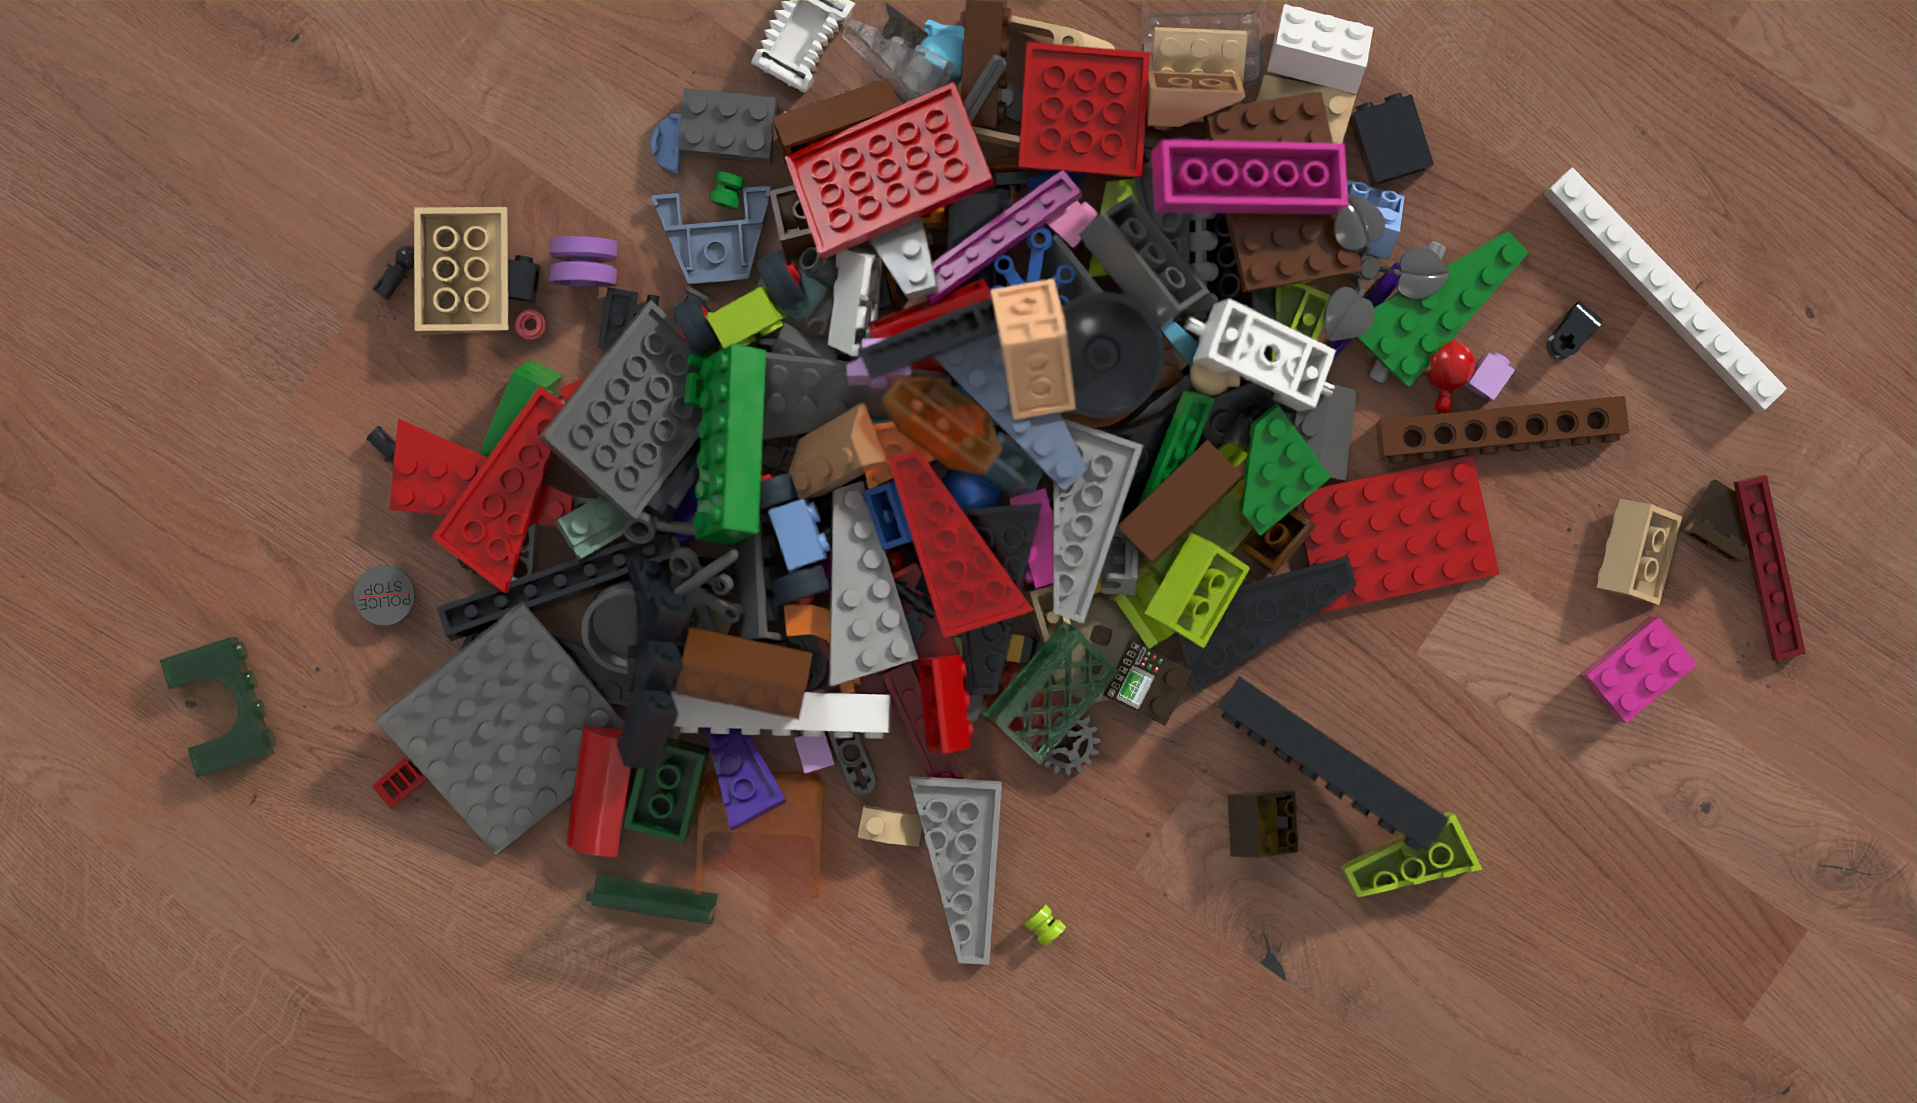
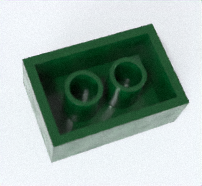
(668, 794)

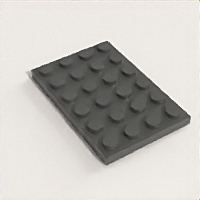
(629, 414)

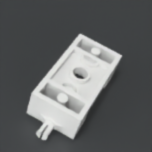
(1236, 342)

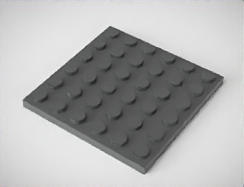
(501, 726)

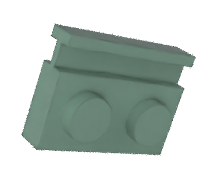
(591, 526)

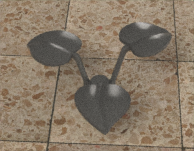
(1420, 276)

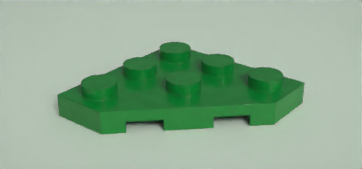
(1277, 471)

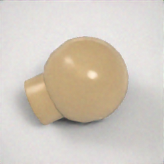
(1210, 381)

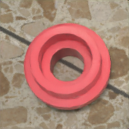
(521, 320)

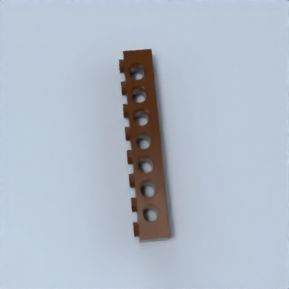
(1609, 410)

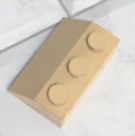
(1639, 551)

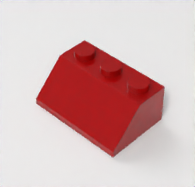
(944, 703)

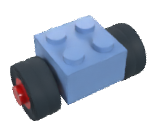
(798, 538)

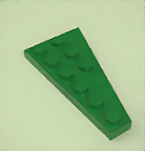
(1413, 329)

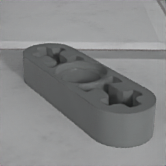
(851, 775)

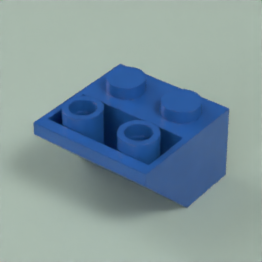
(888, 515)

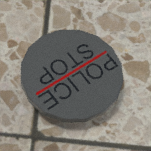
(384, 595)

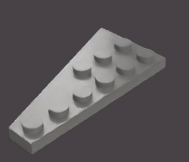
(907, 258)

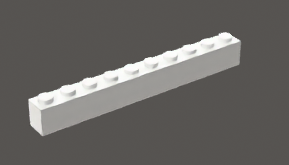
(1664, 291)

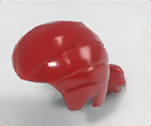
(1450, 369)

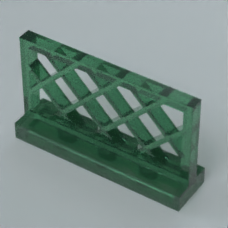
(1031, 681)
(653, 899)

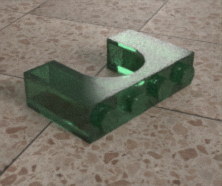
(249, 735)

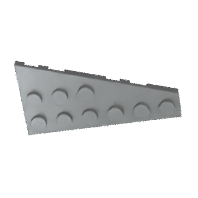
(1088, 516)
(865, 607)
(962, 841)

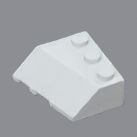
(855, 297)

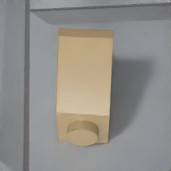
(1042, 615)
(890, 826)

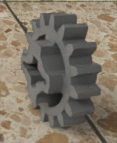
(1073, 755)

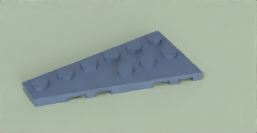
(1045, 438)

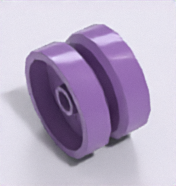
(584, 263)

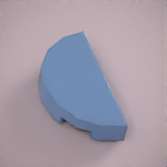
(665, 143)

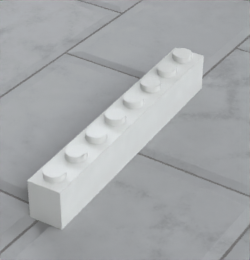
(819, 713)

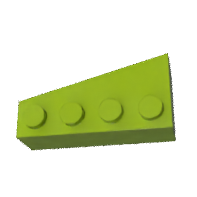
(1399, 865)

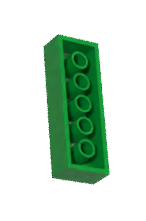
(730, 445)

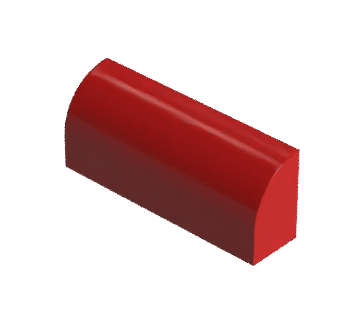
(598, 794)

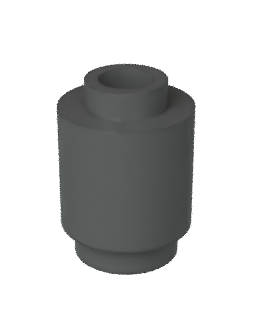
(821, 270)

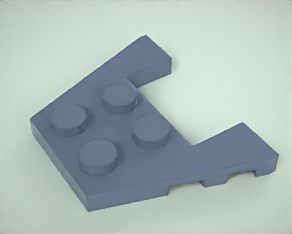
(715, 249)

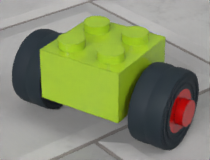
(743, 318)

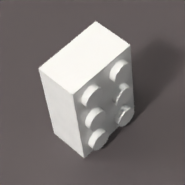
(1320, 49)

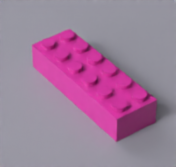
(1249, 177)

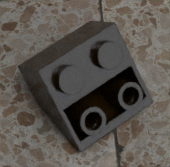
(1262, 824)

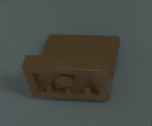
(1718, 522)

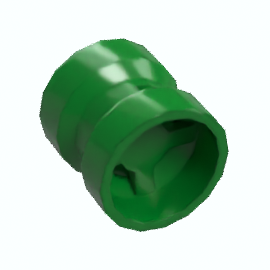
(726, 197)

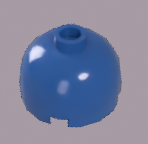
(972, 489)

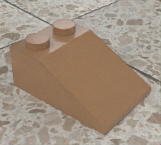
(1186, 96)

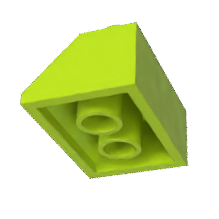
(1197, 590)

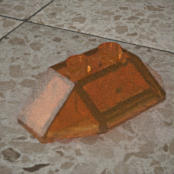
(943, 423)

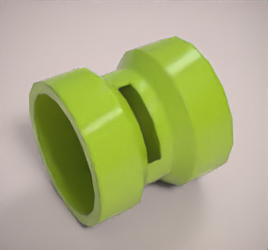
(1044, 925)

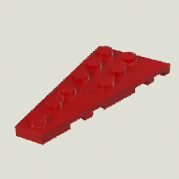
(435, 472)
(497, 506)
(958, 566)

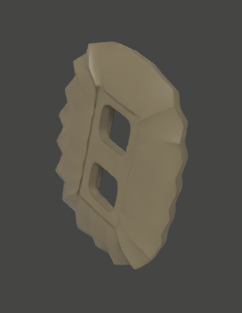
(1106, 614)

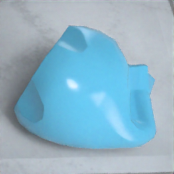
(948, 43)

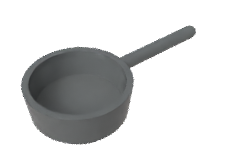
(612, 616)

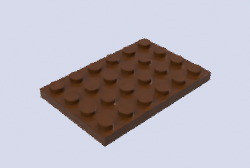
(1281, 247)

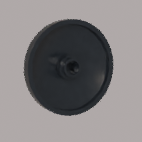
(1112, 353)

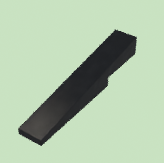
(930, 339)

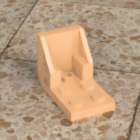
(1034, 349)

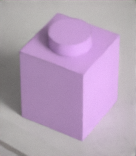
(1490, 376)
(814, 751)

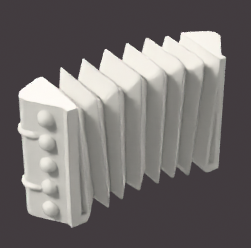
(798, 39)

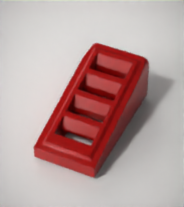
(402, 794)

